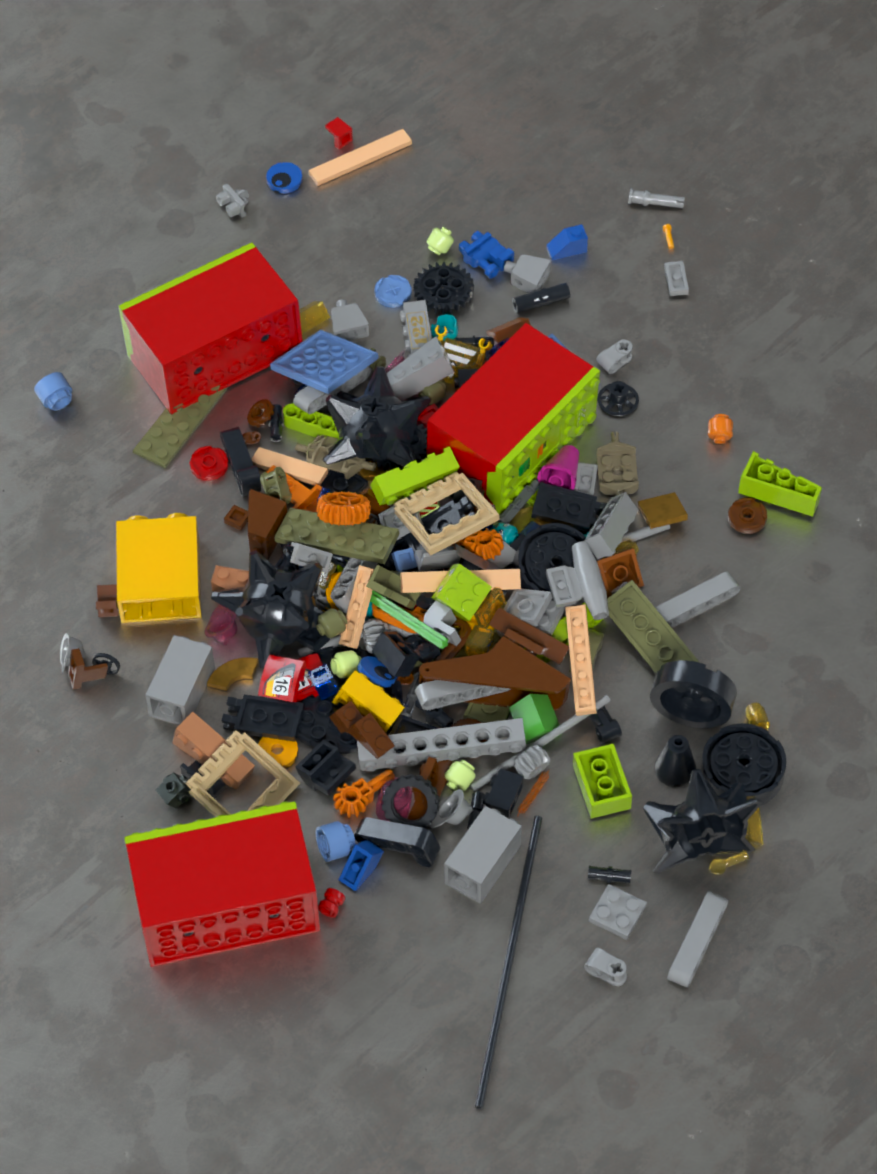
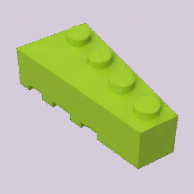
(415, 476)
(778, 486)

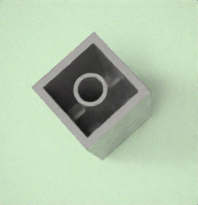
(180, 680)
(483, 854)

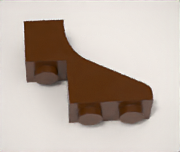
(363, 729)

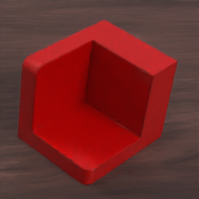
(341, 131)

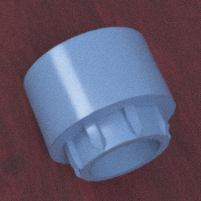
(54, 391)
(335, 840)

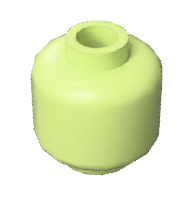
(440, 240)
(345, 663)
(460, 775)

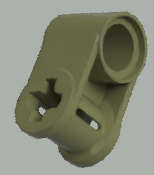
(276, 485)

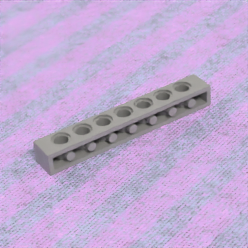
(451, 738)

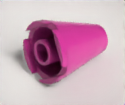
(561, 468)

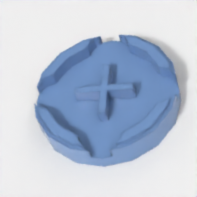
(393, 291)

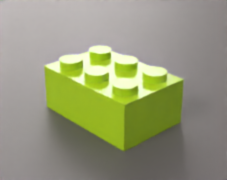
(602, 781)

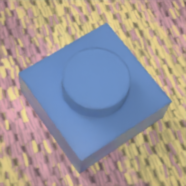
(404, 560)

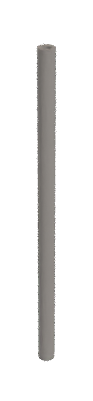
(540, 742)

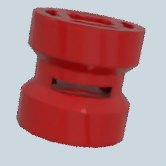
(330, 904)

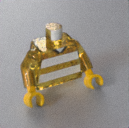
(462, 354)

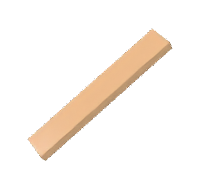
(360, 157)
(429, 581)
(580, 660)

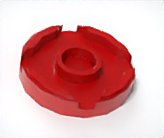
(208, 463)

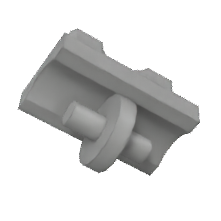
(236, 200)

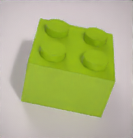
(462, 592)

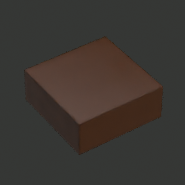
(236, 517)

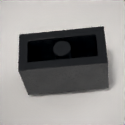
(395, 654)
(504, 792)

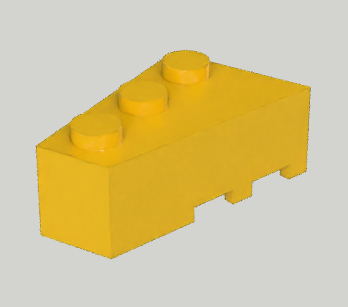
(369, 699)

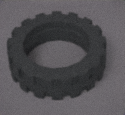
(419, 783)

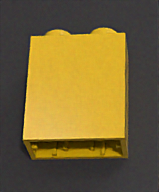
(158, 568)

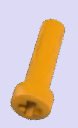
(667, 229)

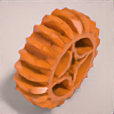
(343, 508)

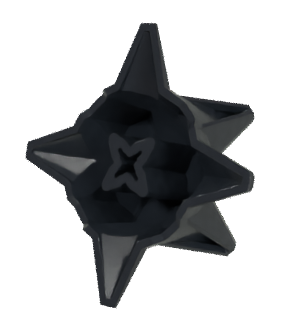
(374, 423)
(275, 603)
(702, 822)

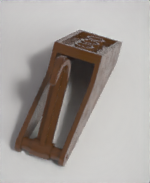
(501, 667)

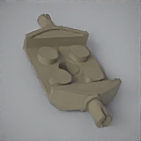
(320, 447)
(617, 457)

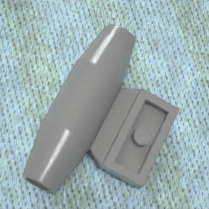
(582, 581)

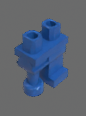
(483, 249)

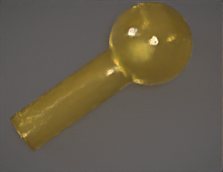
(719, 866)

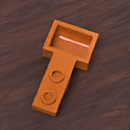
(301, 496)

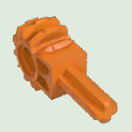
(483, 543)
(361, 793)

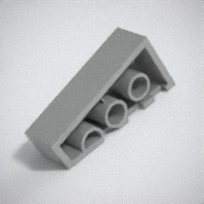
(420, 370)

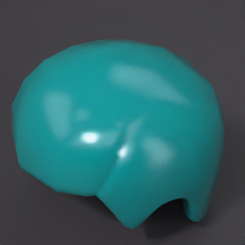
(450, 323)

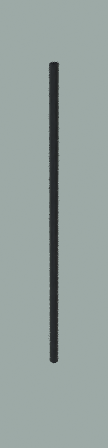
(506, 972)

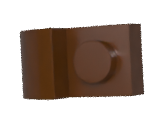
(107, 601)

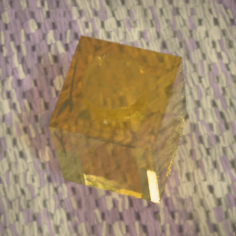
(479, 641)

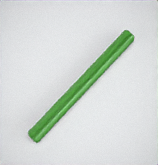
(409, 620)

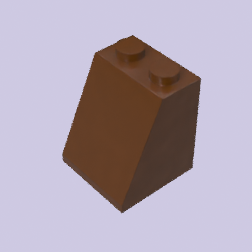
(264, 520)

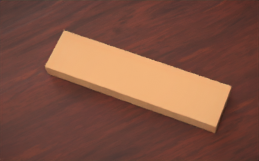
(293, 467)
(357, 608)

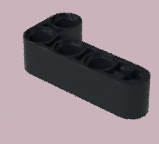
(244, 471)
(400, 838)

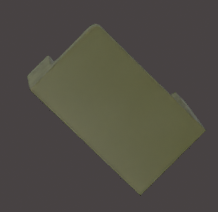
(389, 585)

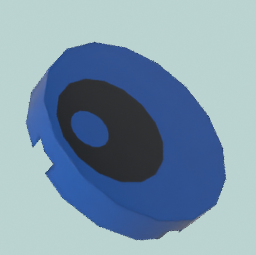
(284, 177)
(376, 672)

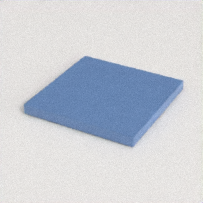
(324, 361)

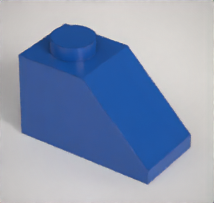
(568, 243)
(360, 864)

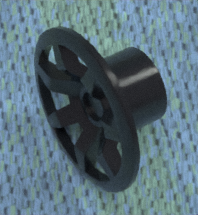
(618, 396)

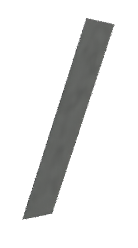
(478, 561)

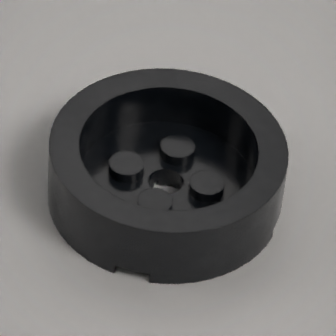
(538, 549)
(693, 694)
(766, 755)

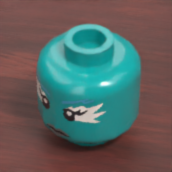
(507, 531)

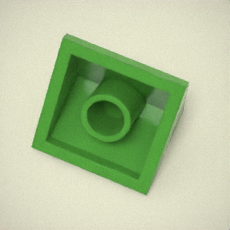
(537, 716)

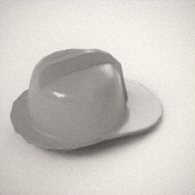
(67, 644)
(452, 810)

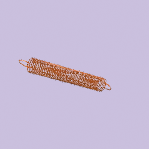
(541, 785)

